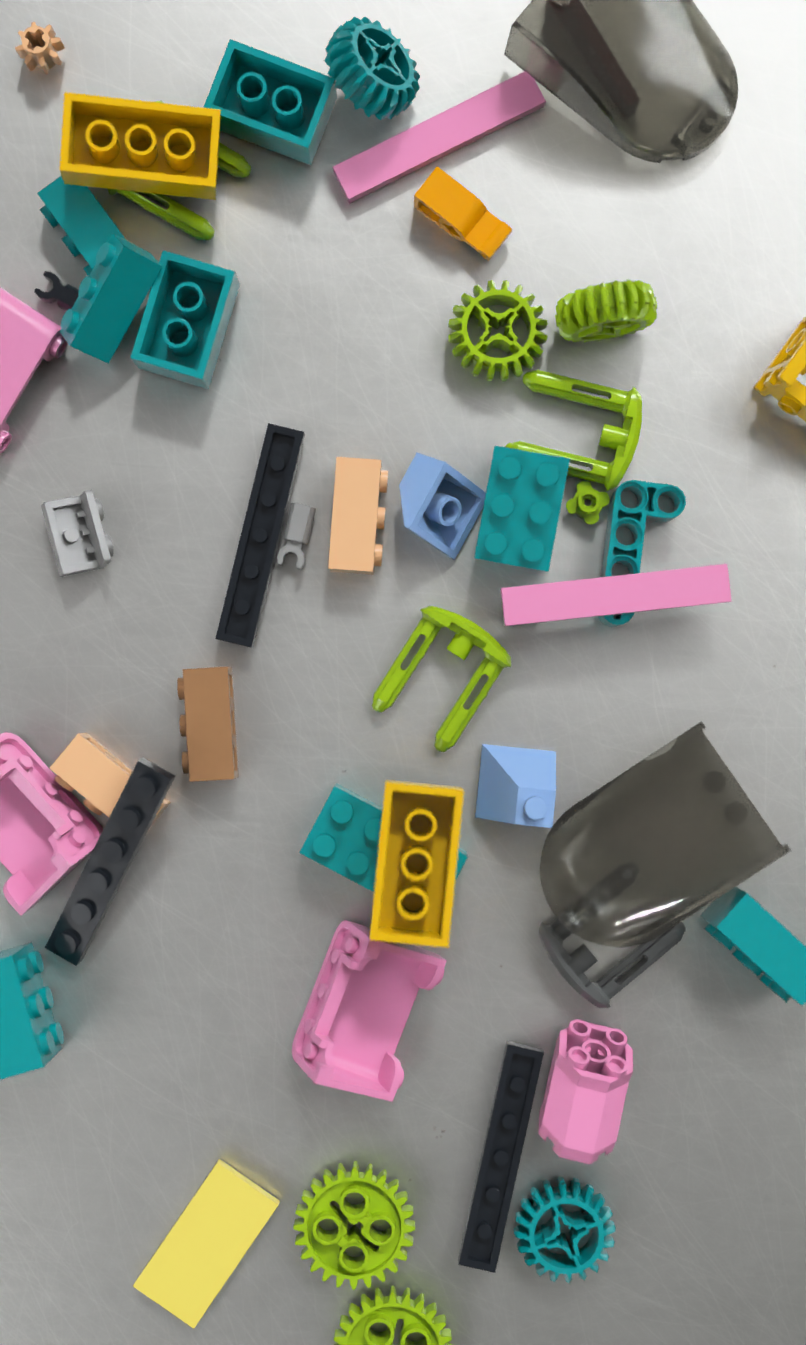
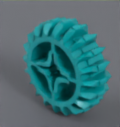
(372, 68)
(550, 1235)

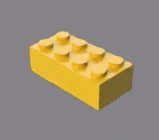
(139, 146)
(417, 863)

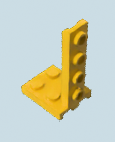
(782, 372)

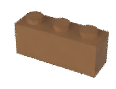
(208, 724)

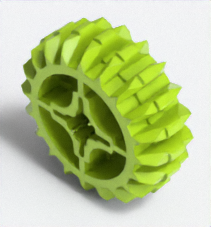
(606, 311)
(487, 319)

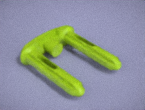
(180, 215)
(622, 439)
(466, 637)

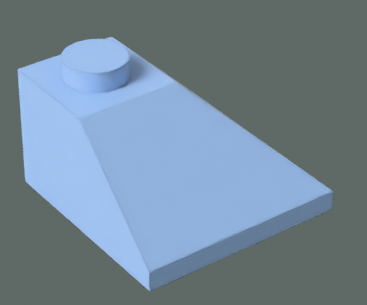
(439, 503)
(517, 785)

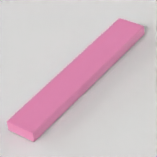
(439, 136)
(615, 595)

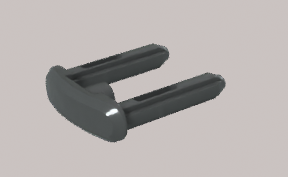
(574, 965)

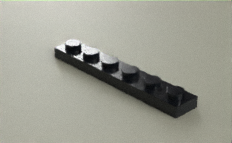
(260, 535)
(110, 860)
(500, 1156)

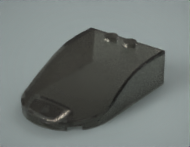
(633, 70)
(654, 846)

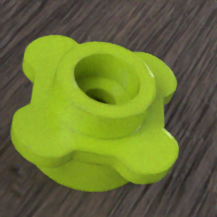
(588, 513)

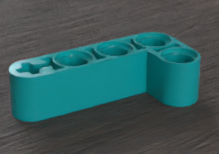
(635, 520)

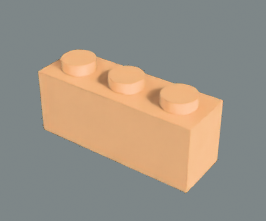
(357, 515)
(94, 774)

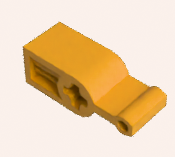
(460, 213)

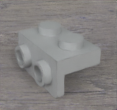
(77, 533)

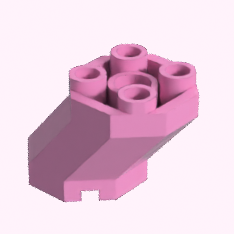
(586, 1091)

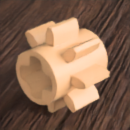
(40, 47)

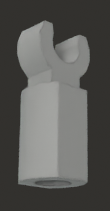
(297, 533)

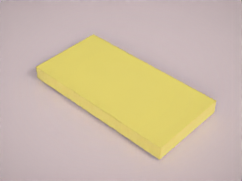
(206, 1243)

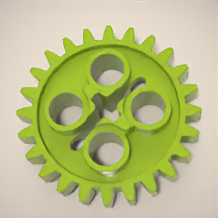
(330, 1246)
(387, 1310)

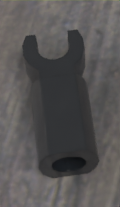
(63, 295)

